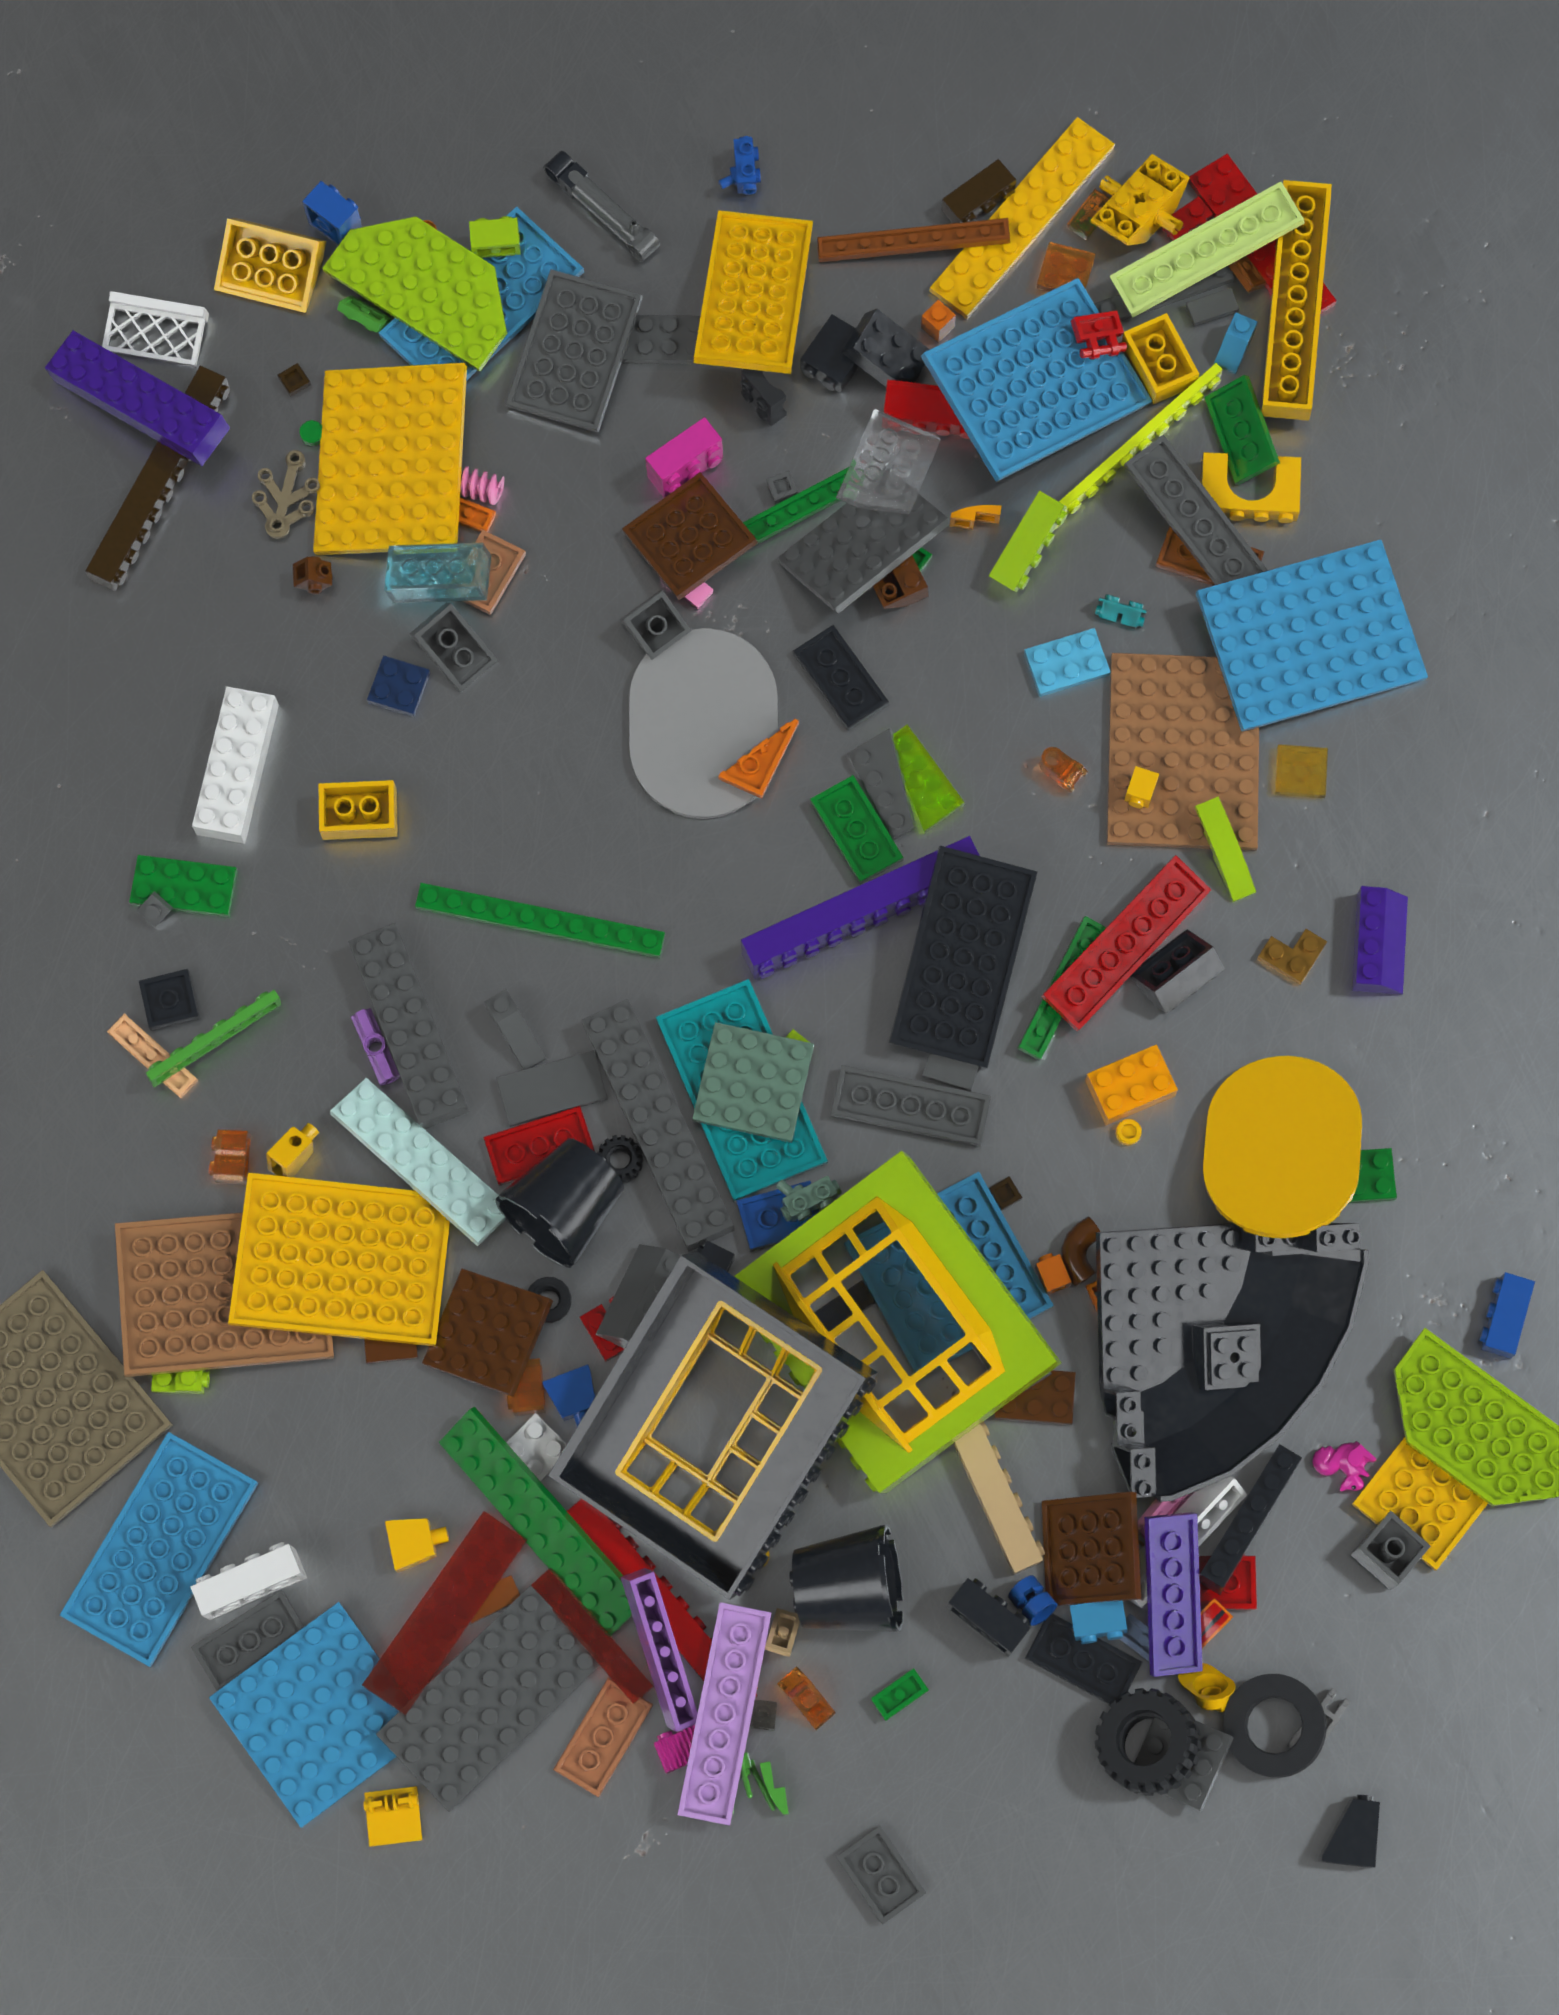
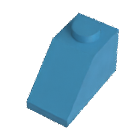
(1236, 342)

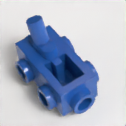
(744, 173)

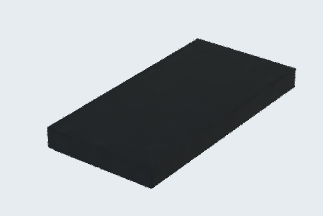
(840, 677)
(1091, 1667)

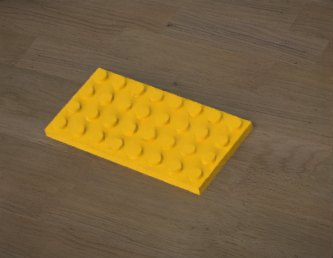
(753, 292)

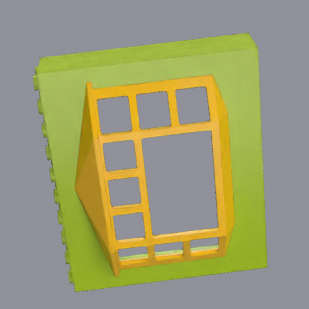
(961, 1281)

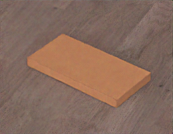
(602, 1738)

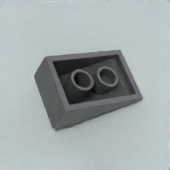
(453, 646)

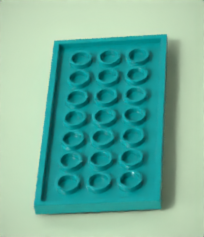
(745, 1160)

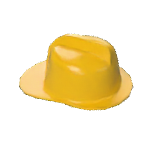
(1209, 1687)

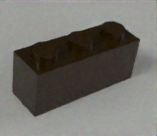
(979, 194)

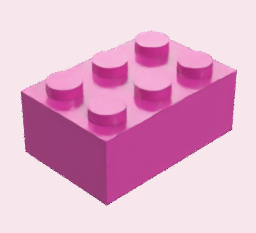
(684, 457)

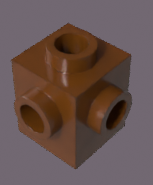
(312, 574)

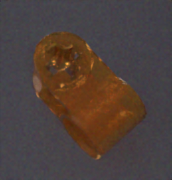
(1063, 770)

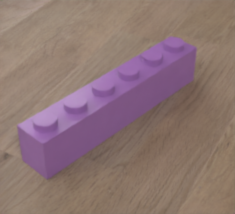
(660, 1649)

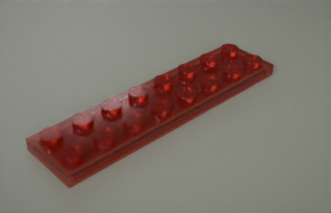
(444, 1613)

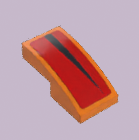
(1213, 1619)

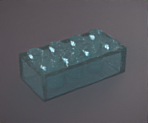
(437, 572)

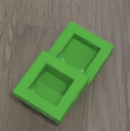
(777, 1795)

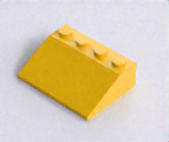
(269, 264)

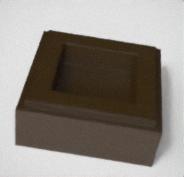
(294, 379)
(1005, 1193)

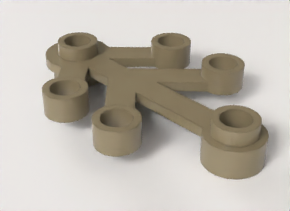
(286, 497)

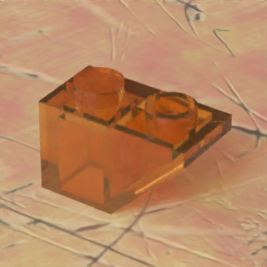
(806, 1698)

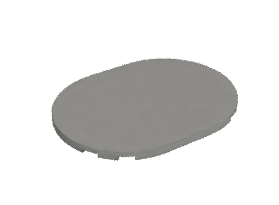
(695, 717)

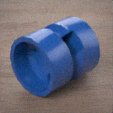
(1032, 1600)

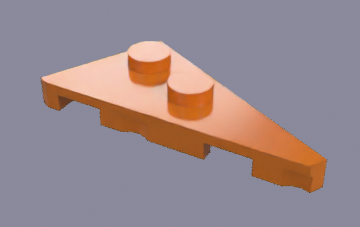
(756, 769)

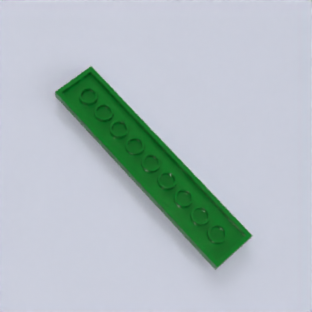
(538, 1518)

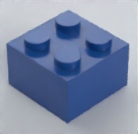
(331, 212)

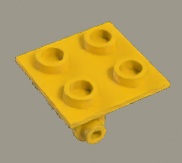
(393, 1816)

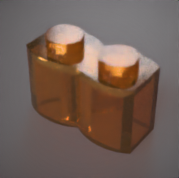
(231, 1157)

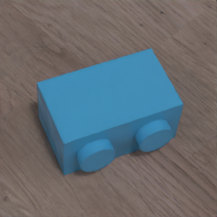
(1098, 1620)

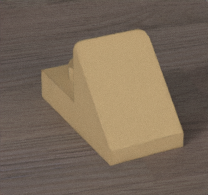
(782, 1632)

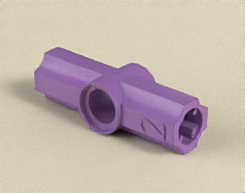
(381, 1060)

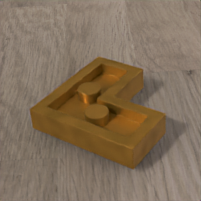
(1293, 962)

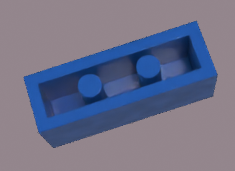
(1506, 1315)

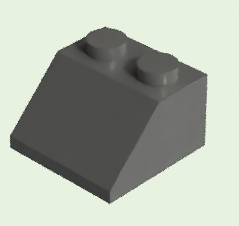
(655, 624)
(1390, 1550)

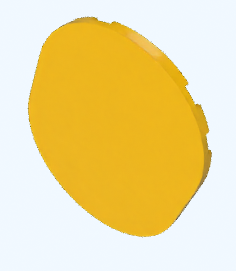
(1282, 1146)

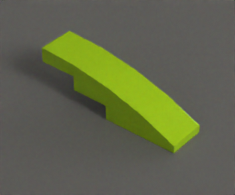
(1225, 849)

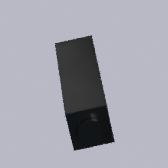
(1355, 1835)

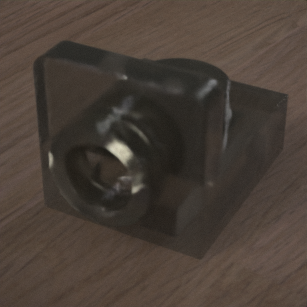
(764, 1715)

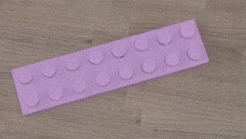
(724, 1714)

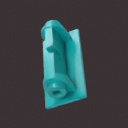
(1112, 606)

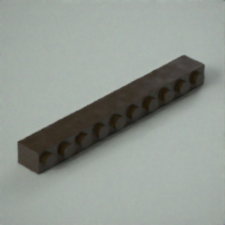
(149, 494)

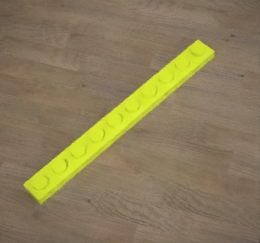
(1142, 439)

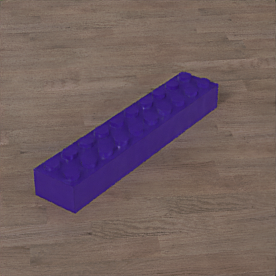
(842, 915)

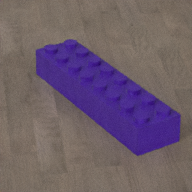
(137, 398)

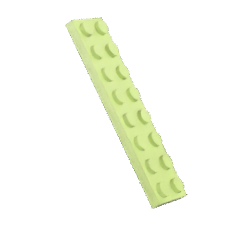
(1207, 249)

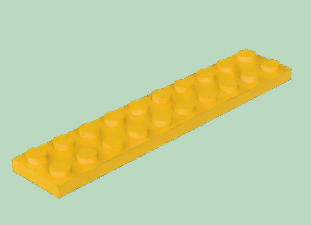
(1029, 212)

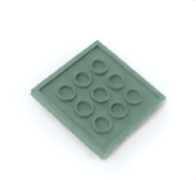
(753, 1082)

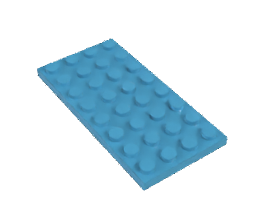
(520, 286)
(159, 1549)

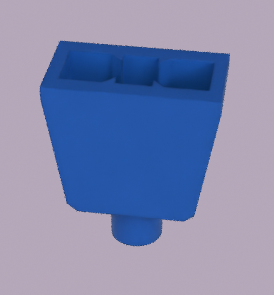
(572, 1393)

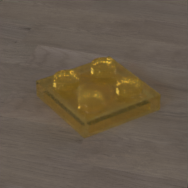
(1301, 771)

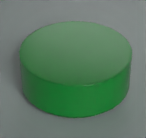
(311, 432)

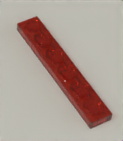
(592, 1636)

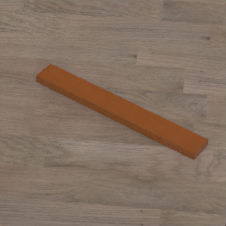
(913, 240)

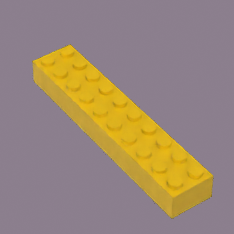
(1296, 306)

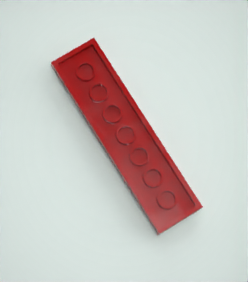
(1224, 187)
(1126, 943)

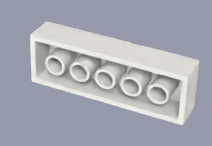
(235, 765)

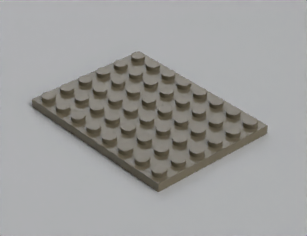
(64, 1402)

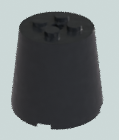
(562, 1201)
(849, 1583)

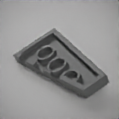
(881, 774)

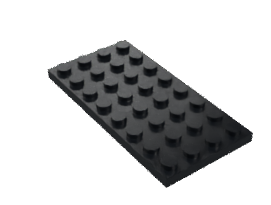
(963, 956)

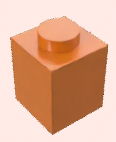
(938, 321)
(1052, 1273)

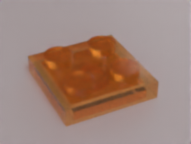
(1064, 265)

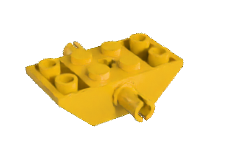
(1142, 202)

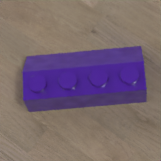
(1379, 941)

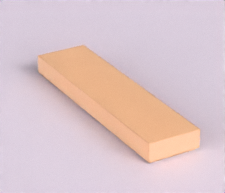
(148, 1052)

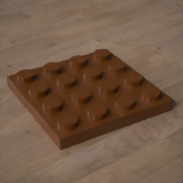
(689, 536)
(488, 1332)
(1091, 1548)

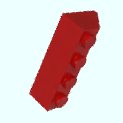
(922, 407)

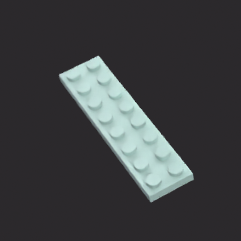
(420, 1160)

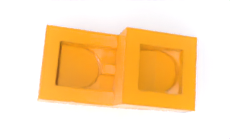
(967, 516)

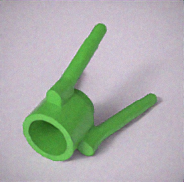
(748, 1765)

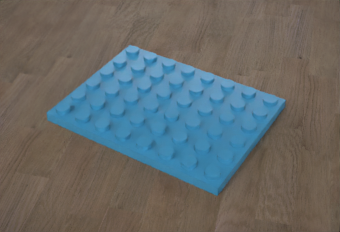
(1025, 385)
(1311, 635)

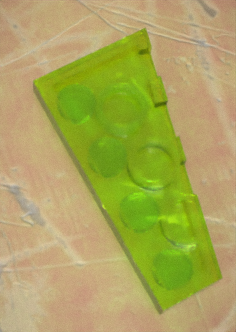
(927, 785)

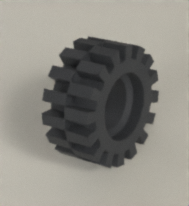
(628, 1146)

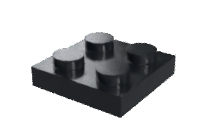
(169, 999)

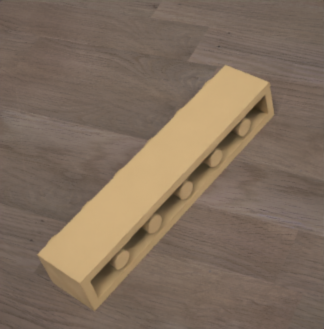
(998, 1501)

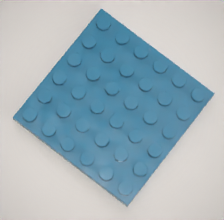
(910, 1303)
(309, 1715)

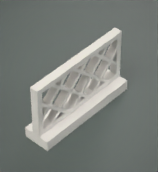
(163, 310)

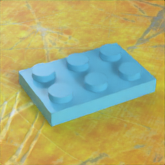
(1067, 662)

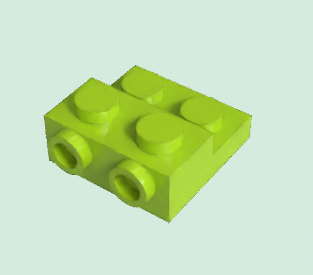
(181, 1382)

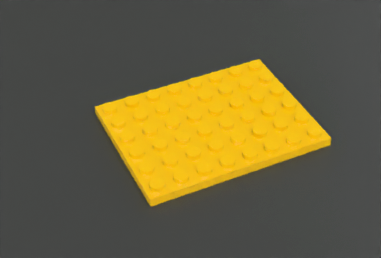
(390, 458)
(339, 1260)

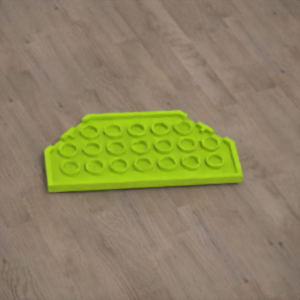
(425, 284)
(1475, 1426)

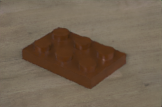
(1045, 1402)

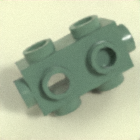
(804, 1200)

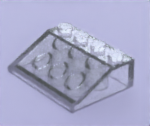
(888, 465)

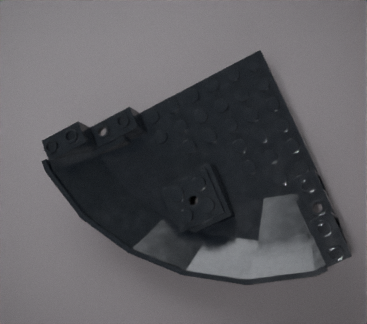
(1176, 1312)

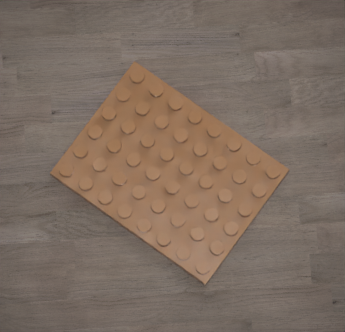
(1180, 723)
(179, 1296)

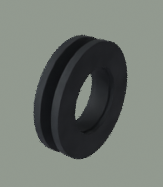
(1312, 1717)

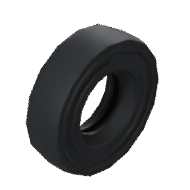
(561, 1289)

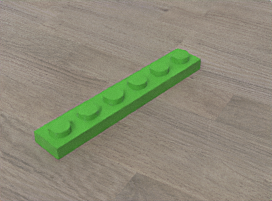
(219, 1034)

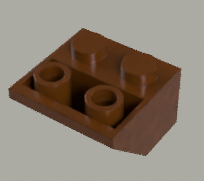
(902, 586)

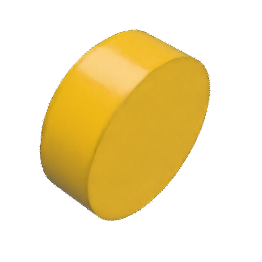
(1128, 1132)

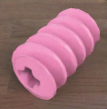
(481, 486)

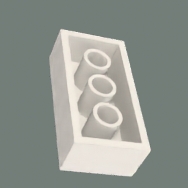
(248, 1581)

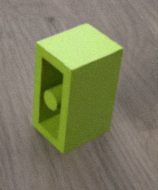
(495, 237)

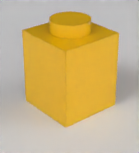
(1141, 787)

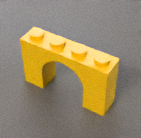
(1279, 505)

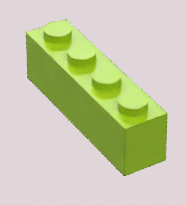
(1028, 541)

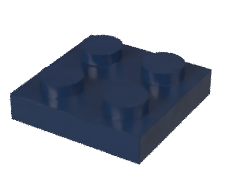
(398, 686)

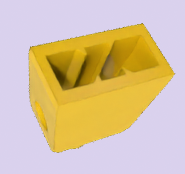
(291, 1151)
(413, 1542)

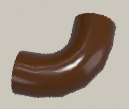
(1075, 1250)

